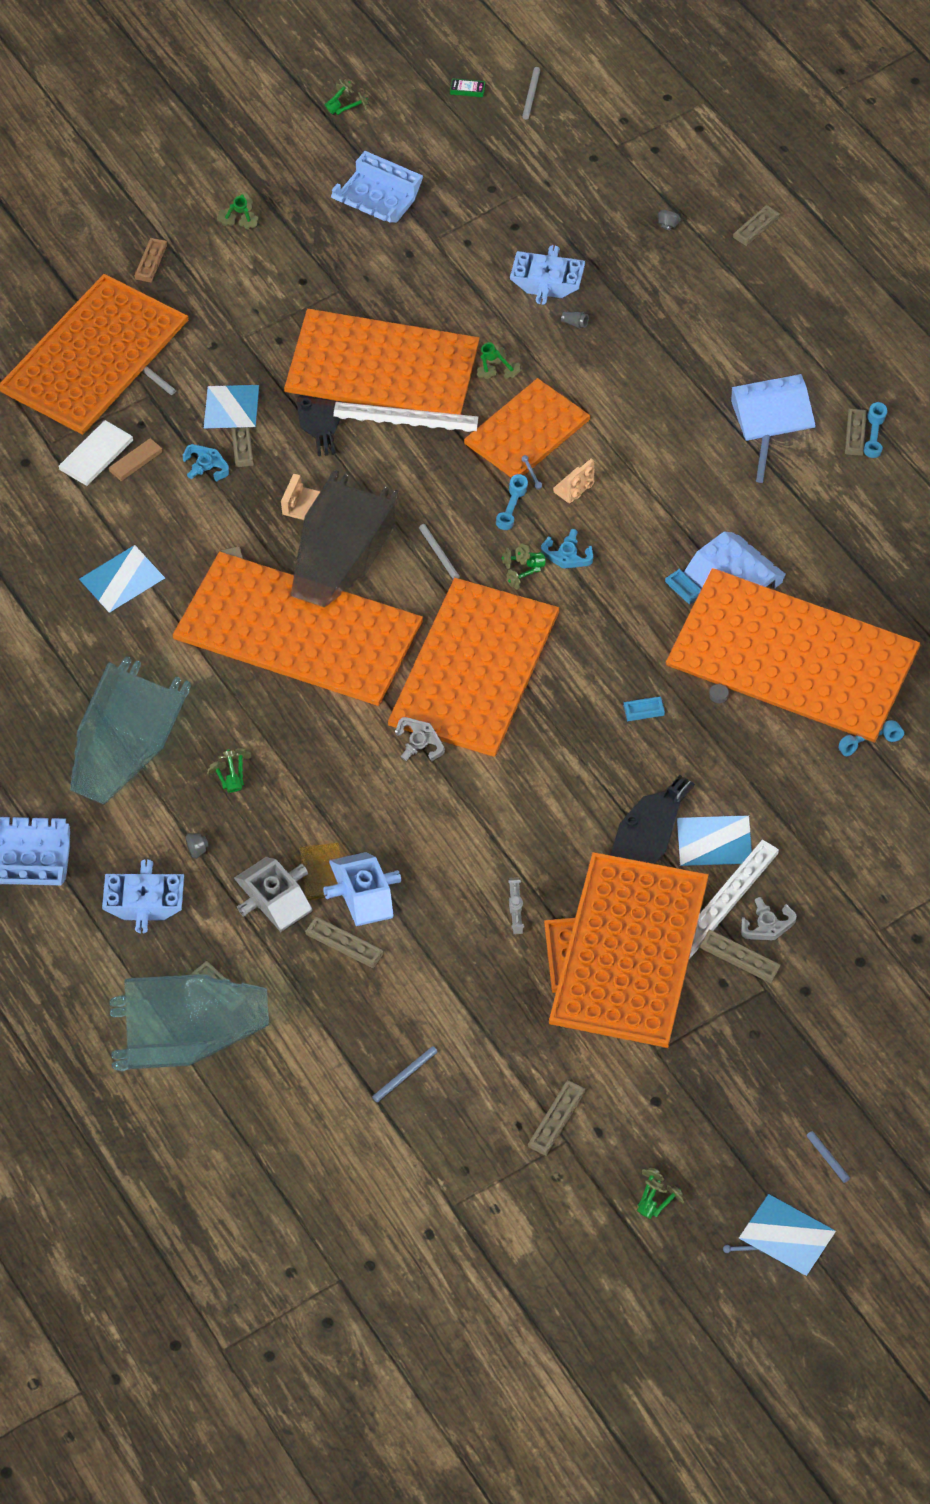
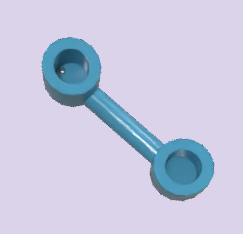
(876, 416)
(517, 488)
(891, 730)

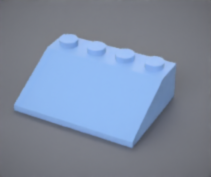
(772, 407)

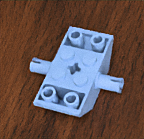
(547, 274)
(363, 887)
(143, 895)

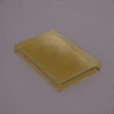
(320, 873)

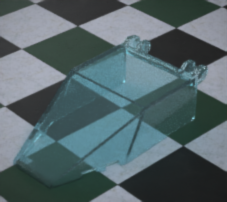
(122, 730)
(185, 1018)

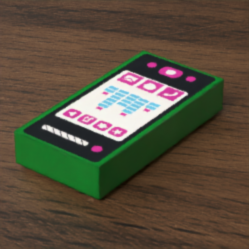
(467, 87)

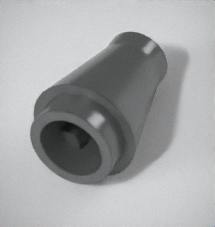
(576, 319)

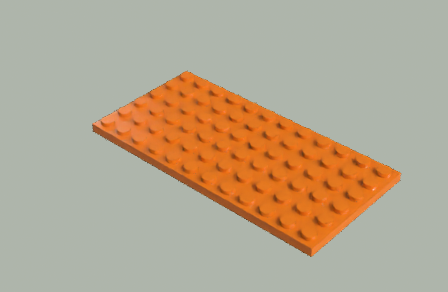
(253, 618)
(793, 654)

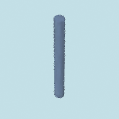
(762, 459)
(404, 1074)

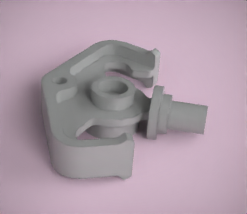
(422, 736)
(515, 905)
(769, 926)

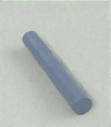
(828, 1157)

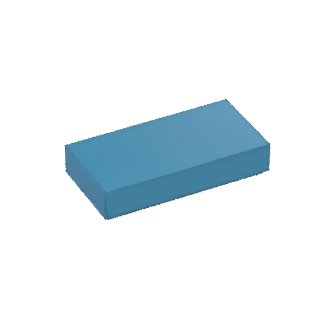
(683, 586)
(644, 708)

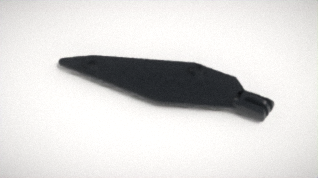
(318, 420)
(649, 825)

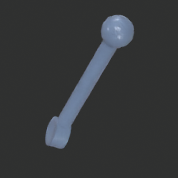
(538, 485)
(727, 1248)

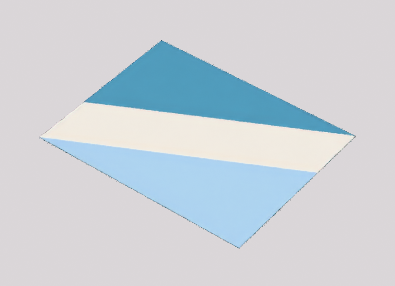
(231, 406)
(122, 578)
(714, 840)
(787, 1234)

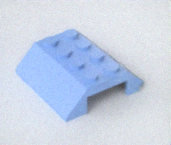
(379, 188)
(733, 556)
(34, 852)

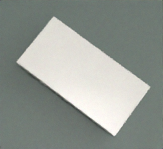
(95, 453)

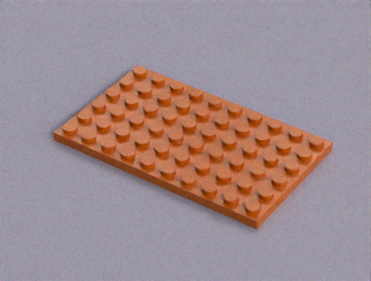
(93, 353)
(381, 363)
(475, 665)
(629, 950)

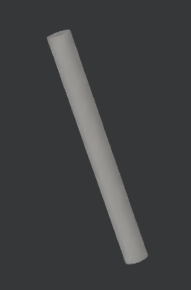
(531, 92)
(159, 381)
(439, 552)

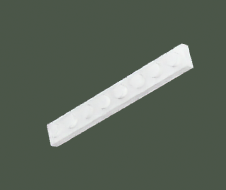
(406, 416)
(733, 891)

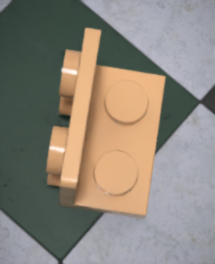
(576, 482)
(297, 498)

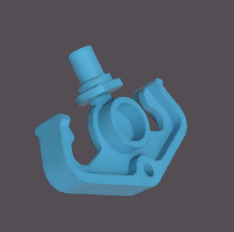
(207, 459)
(567, 554)

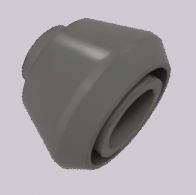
(668, 219)
(196, 844)

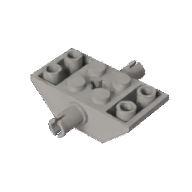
(274, 892)

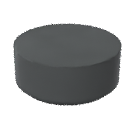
(719, 693)

